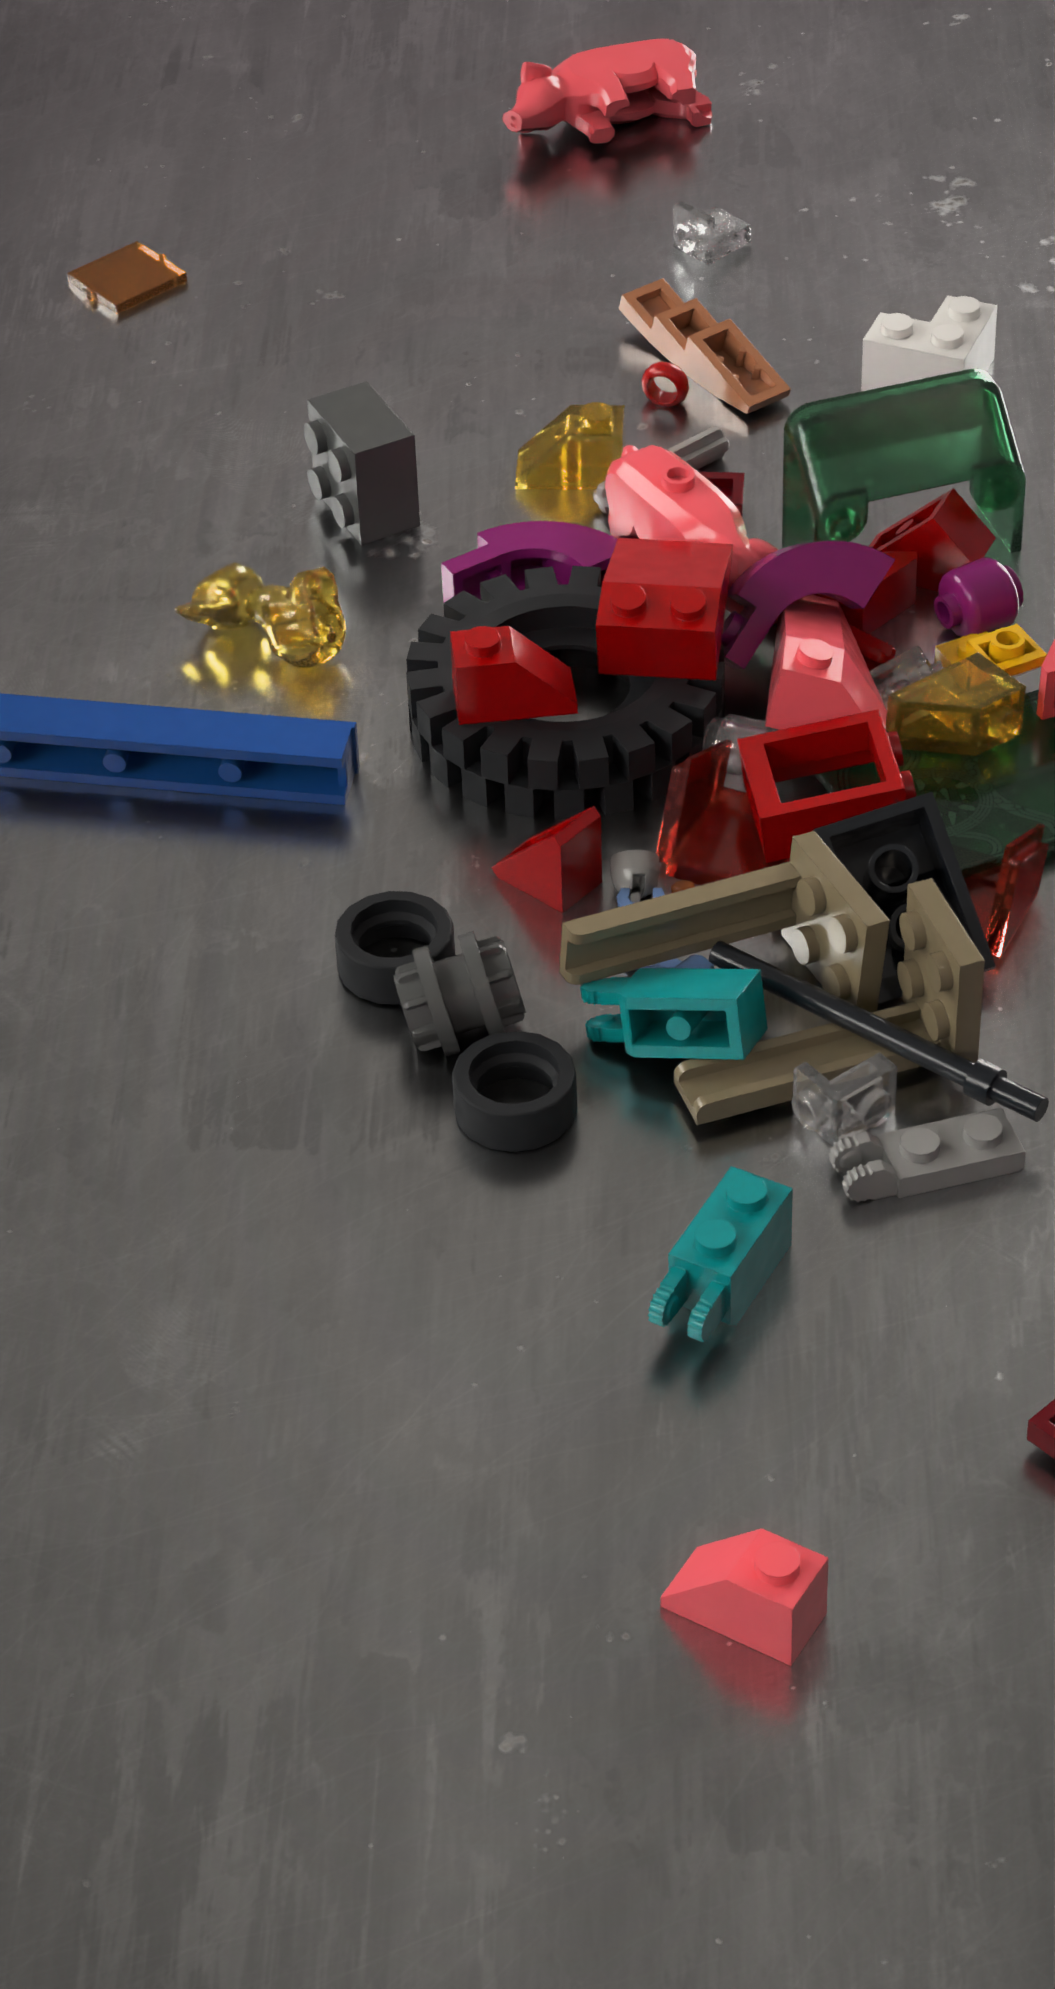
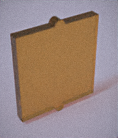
(127, 277)

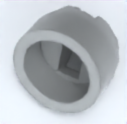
(635, 870)

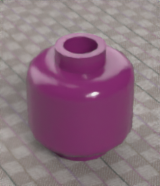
(978, 597)

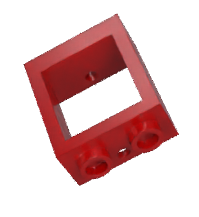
(812, 751)

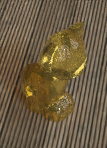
(299, 620)

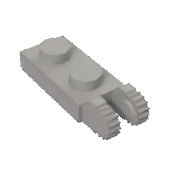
(928, 1156)

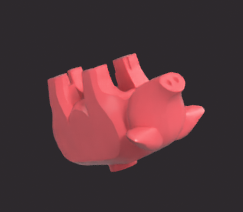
(610, 88)
(664, 498)

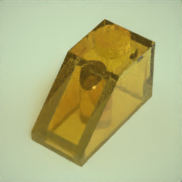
(573, 449)
(958, 709)

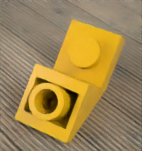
(1005, 647)

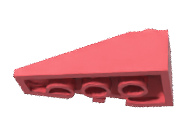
(817, 667)

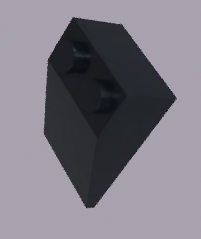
(897, 848)

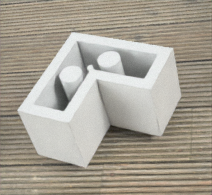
(914, 349)

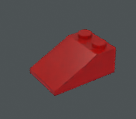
(663, 609)

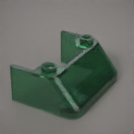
(896, 444)

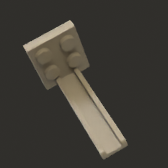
(811, 898)
(941, 1004)

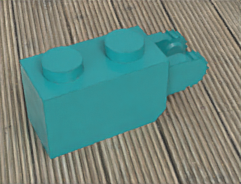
(680, 1012)
(726, 1253)

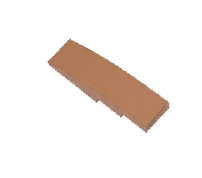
(706, 350)

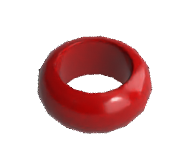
(671, 372)

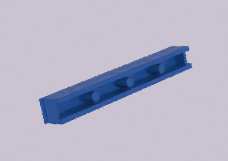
(178, 749)

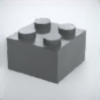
(363, 463)

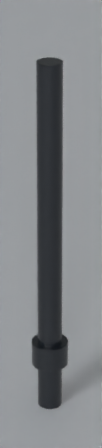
(979, 1079)

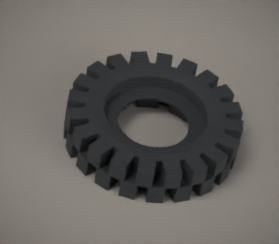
(543, 759)

